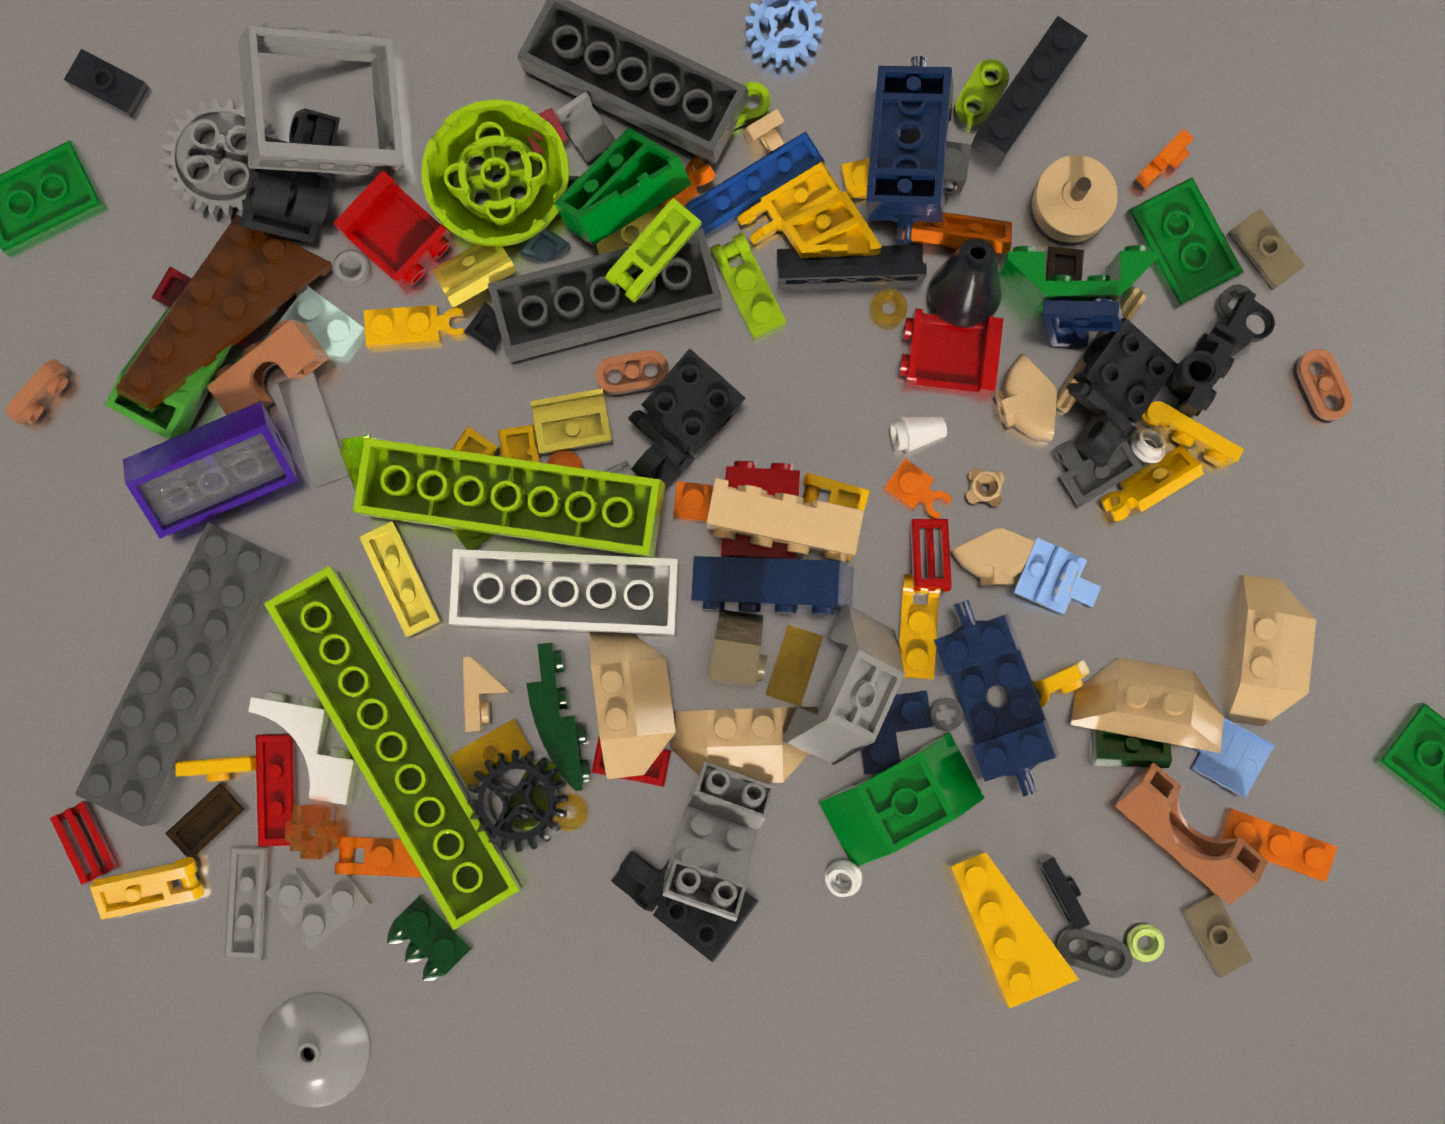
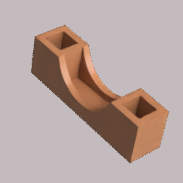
(1223, 865)

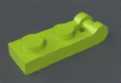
(654, 249)
(748, 287)

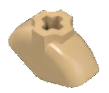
(1028, 400)
(995, 557)

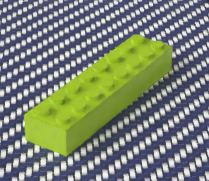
(509, 497)

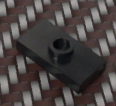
(105, 82)
(1064, 890)

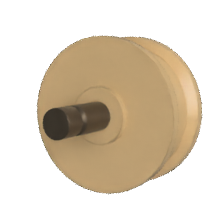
(1074, 199)

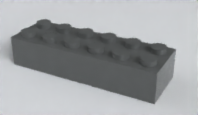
(634, 78)
(578, 305)

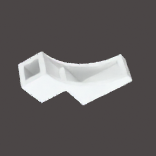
(330, 774)

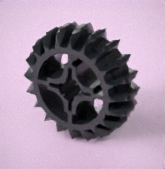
(545, 818)

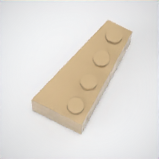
(784, 520)

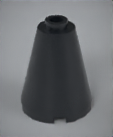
(967, 285)

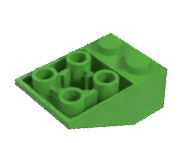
(176, 412)

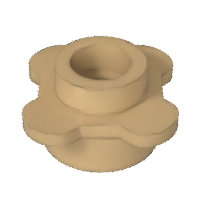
(992, 479)

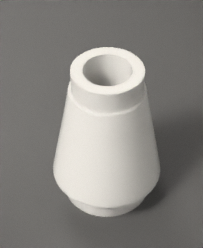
(915, 432)

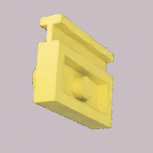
(472, 271)
(571, 421)

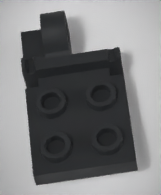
(292, 201)
(1214, 355)
(1117, 388)
(682, 416)
(697, 927)

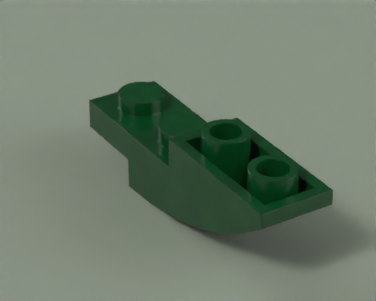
(558, 733)

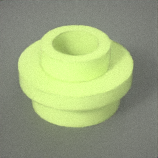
(1156, 946)

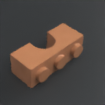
(289, 346)

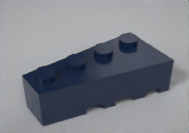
(772, 583)

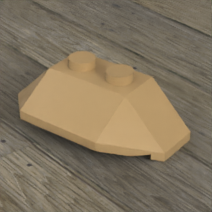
(1269, 651)
(630, 702)
(1150, 704)
(739, 741)

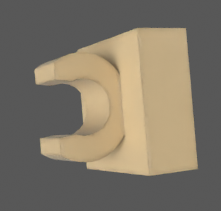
(765, 130)

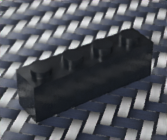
(1029, 90)

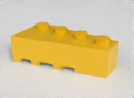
(1011, 939)

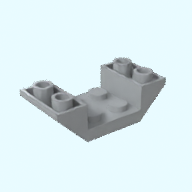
(857, 694)
(717, 841)

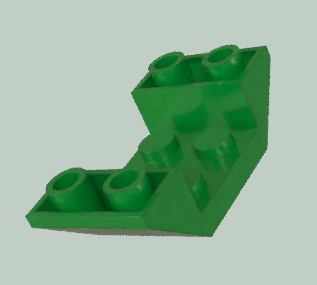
(1026, 274)
(903, 802)

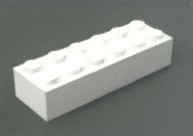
(563, 592)

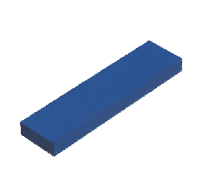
(747, 187)

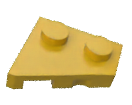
(831, 230)

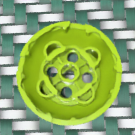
(491, 132)

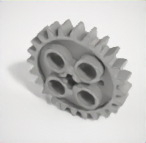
(214, 188)

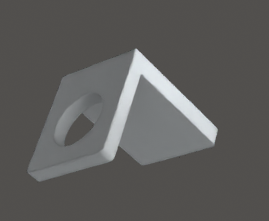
(585, 127)

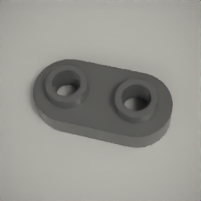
(1093, 952)

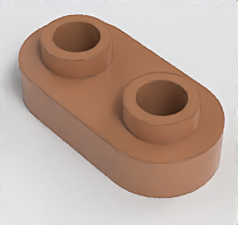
(631, 368)
(1326, 384)
(29, 401)

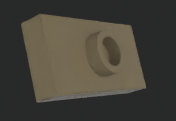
(1266, 248)
(1217, 935)

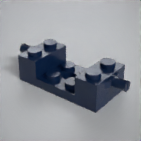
(904, 178)
(1007, 737)

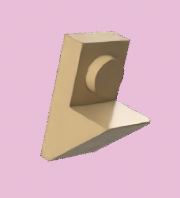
(476, 683)

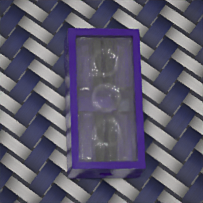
(209, 470)

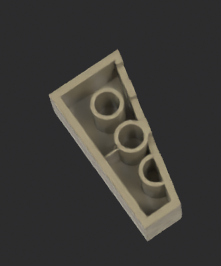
(737, 650)

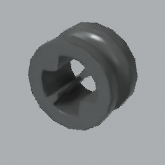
(1235, 291)
(951, 704)

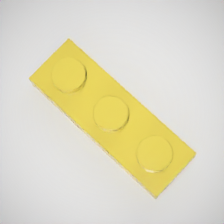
(400, 579)

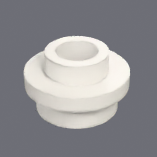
(1148, 445)
(837, 885)

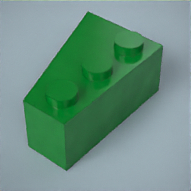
(621, 187)

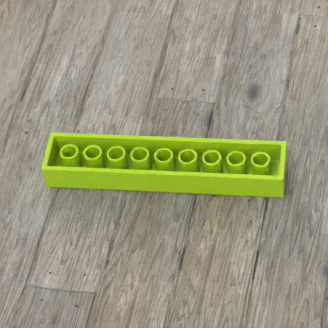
(392, 746)

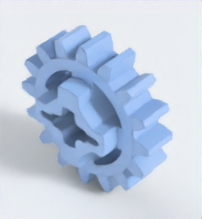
(794, 36)

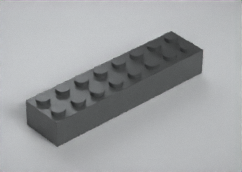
(179, 675)

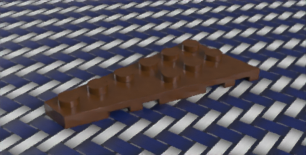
(223, 303)

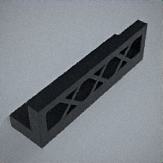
(891, 266)

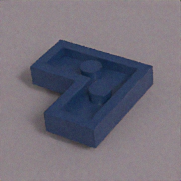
(1071, 320)
(906, 713)

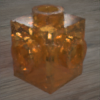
(324, 822)

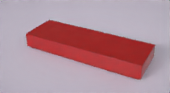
(275, 786)

